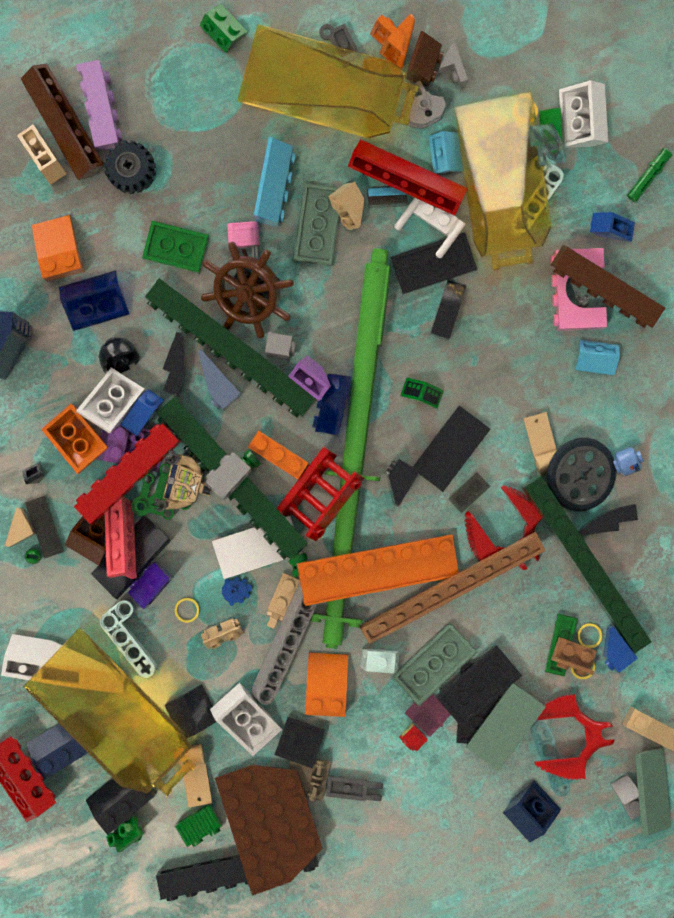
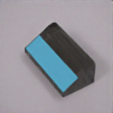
(386, 197)

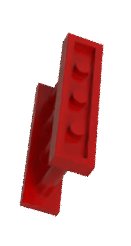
(305, 483)

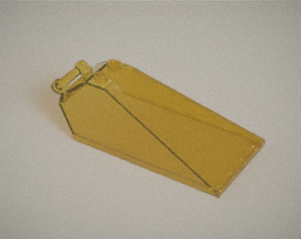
(324, 84)
(503, 178)
(110, 716)

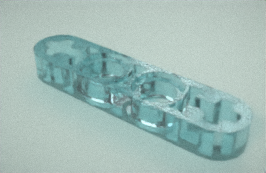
(552, 756)

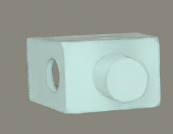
(380, 660)

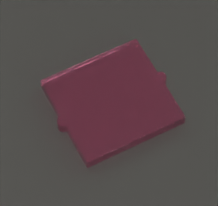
(429, 715)

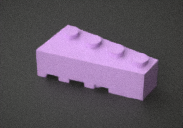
(99, 105)

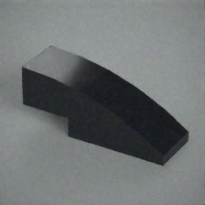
(448, 310)
(176, 365)
(609, 520)

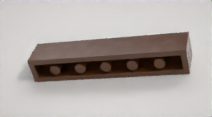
(62, 121)
(607, 286)

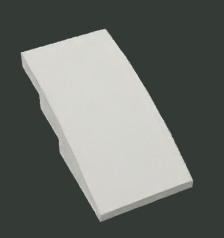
(245, 551)

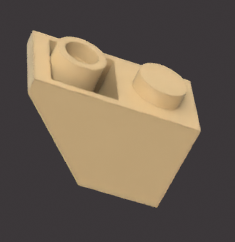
(348, 204)

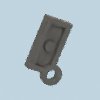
(339, 36)

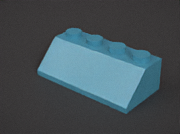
(274, 182)

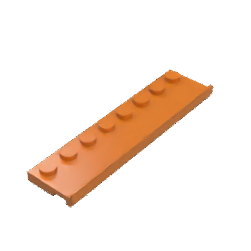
(377, 569)

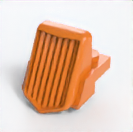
(393, 40)

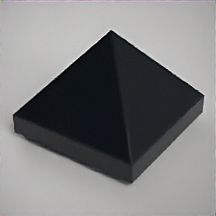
(33, 474)

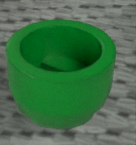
(33, 552)

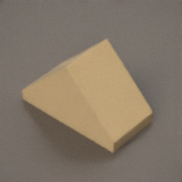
(20, 528)

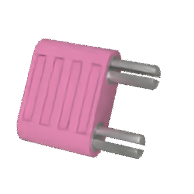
(245, 235)

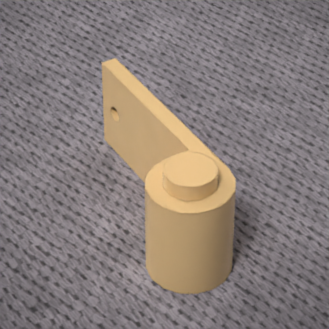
(540, 440)
(197, 780)

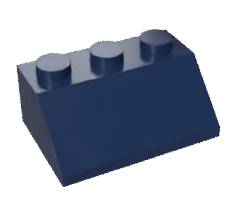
(54, 751)

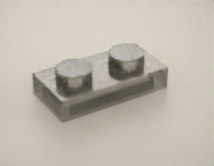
(469, 492)

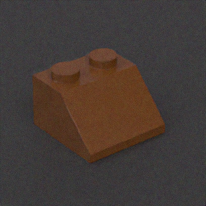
(424, 59)
(88, 540)

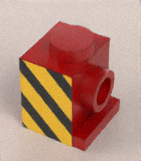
(413, 737)

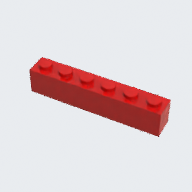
(407, 177)
(126, 474)

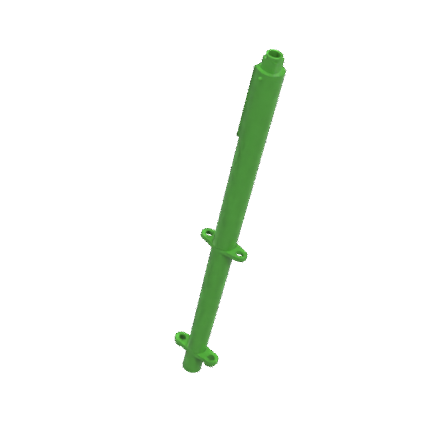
(369, 338)

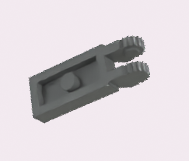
(352, 788)

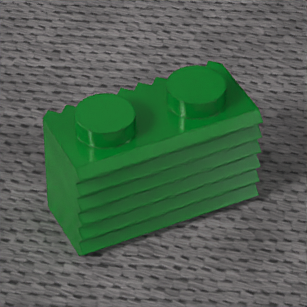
(199, 825)

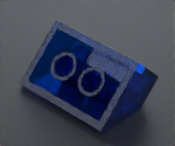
(93, 300)
(332, 406)

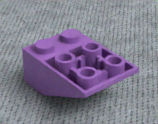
(119, 443)

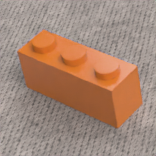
(278, 455)

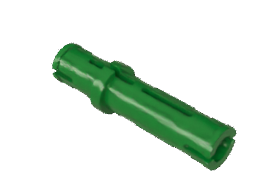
(655, 168)

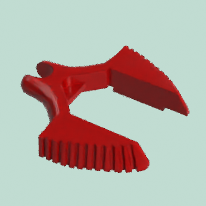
(480, 542)
(573, 767)

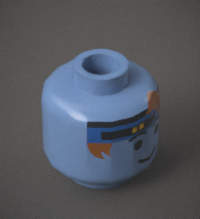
(628, 461)

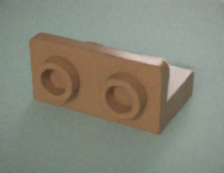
(573, 655)

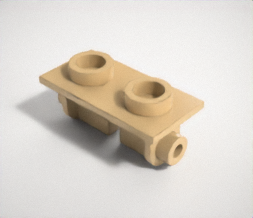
(230, 631)

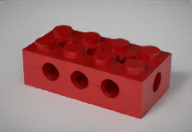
(22, 782)

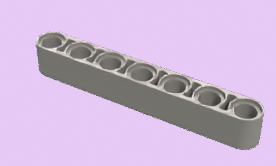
(283, 647)

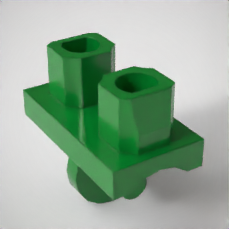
(125, 835)

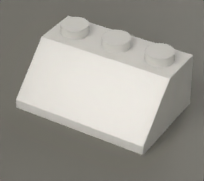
(583, 115)

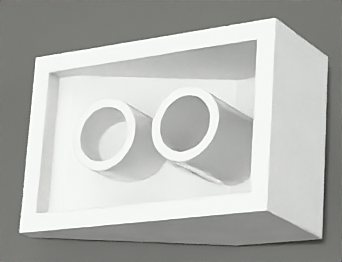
(110, 401)
(245, 719)

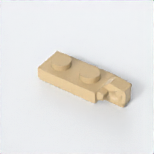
(281, 599)

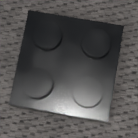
(299, 742)

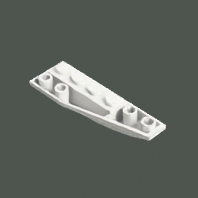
(26, 656)

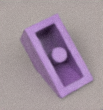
(310, 377)

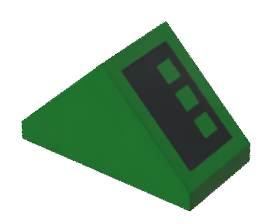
(422, 392)

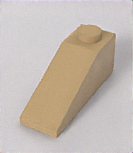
(41, 154)
(649, 728)

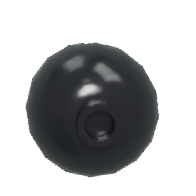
(118, 354)

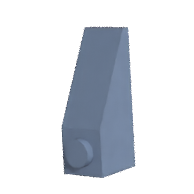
(218, 385)

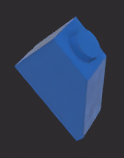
(612, 226)
(142, 412)
(616, 651)

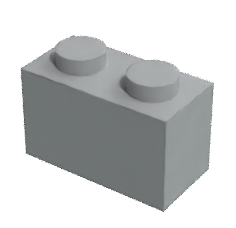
(280, 346)
(227, 476)

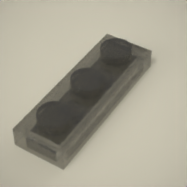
(44, 527)

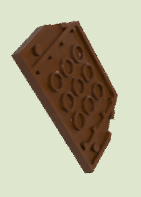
(269, 824)

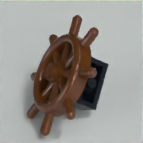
(252, 283)

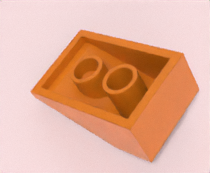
(57, 249)
(75, 438)
(326, 684)

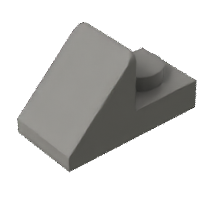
(453, 61)
(628, 795)

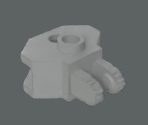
(425, 105)

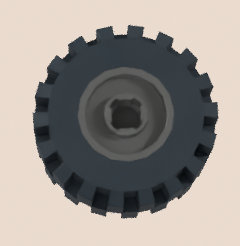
(130, 167)

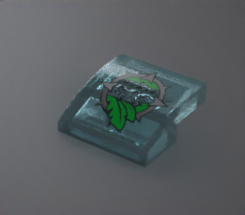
(548, 144)

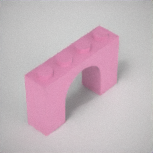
(568, 315)

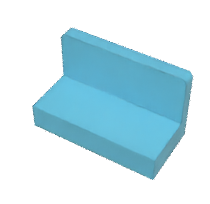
(445, 152)
(597, 357)

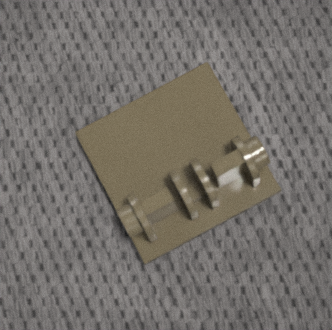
(313, 779)

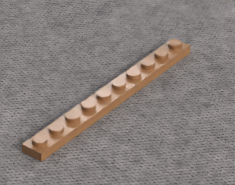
(452, 588)

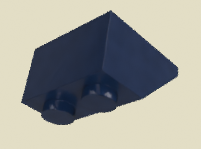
(532, 811)

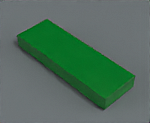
(565, 629)

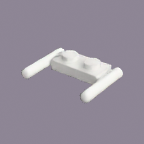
(437, 218)

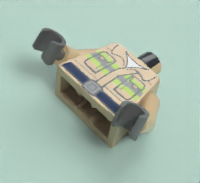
(183, 483)

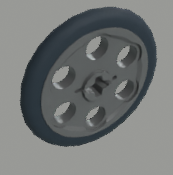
(603, 483)

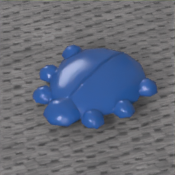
(236, 590)

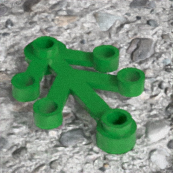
(148, 501)

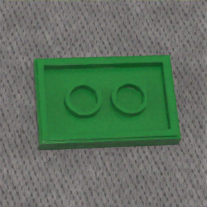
(175, 247)

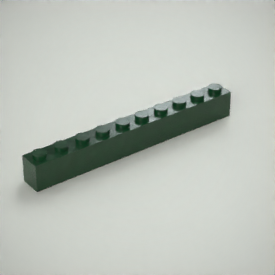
(230, 347)
(246, 495)
(586, 563)

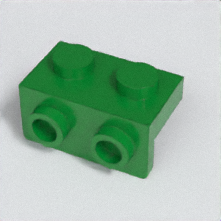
(222, 27)

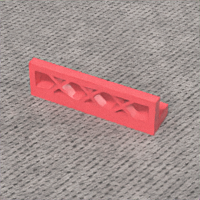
(120, 540)

